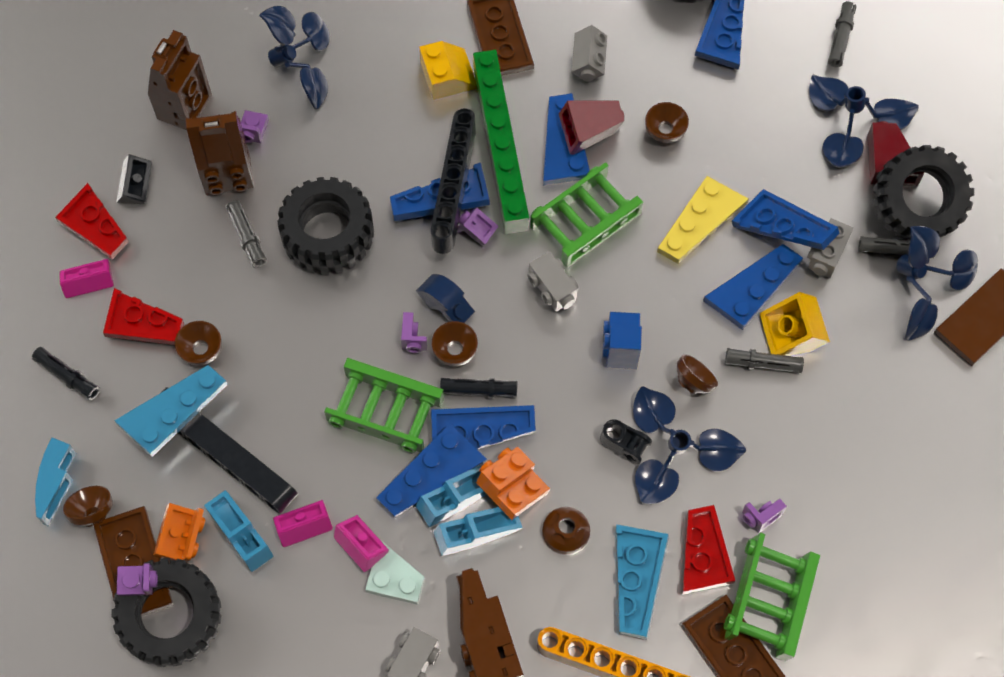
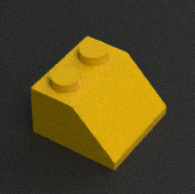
(446, 69)
(794, 325)

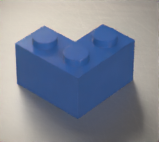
(622, 340)

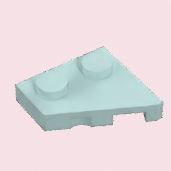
(395, 579)

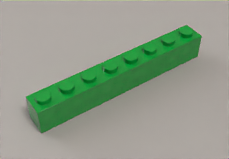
(500, 142)

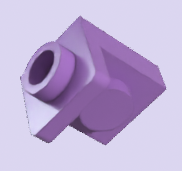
(254, 126)
(477, 225)
(409, 339)
(768, 514)
(136, 580)

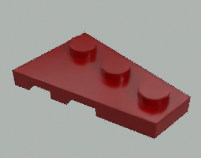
(92, 222)
(138, 321)
(705, 552)

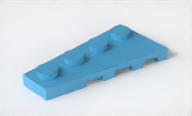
(168, 412)
(639, 573)

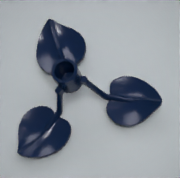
(281, 25)
(830, 92)
(922, 247)
(657, 481)

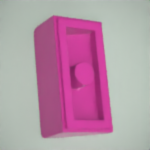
(86, 278)
(302, 523)
(360, 542)

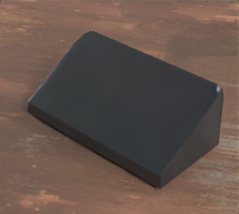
(134, 180)

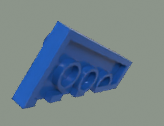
(723, 33)
(559, 163)
(422, 201)
(783, 220)
(752, 288)
(486, 424)
(440, 461)

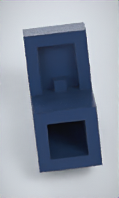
(446, 296)

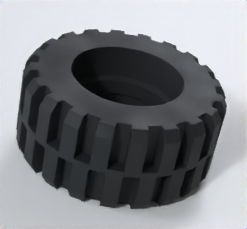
(944, 169)
(320, 198)
(193, 639)

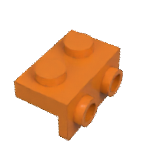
(179, 533)

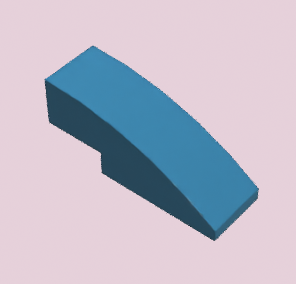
(53, 479)
(451, 497)
(474, 530)
(239, 531)

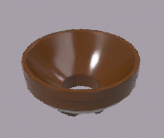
(668, 114)
(196, 333)
(453, 333)
(695, 375)
(88, 501)
(566, 542)

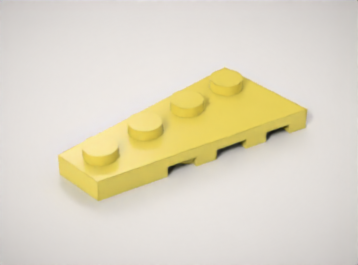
(704, 213)

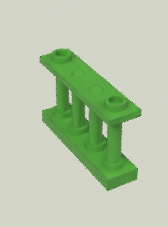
(590, 236)
(381, 381)
(798, 592)

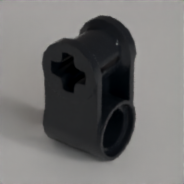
(626, 442)

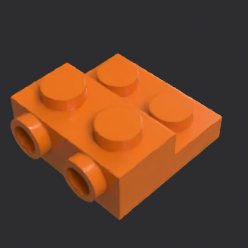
(512, 482)

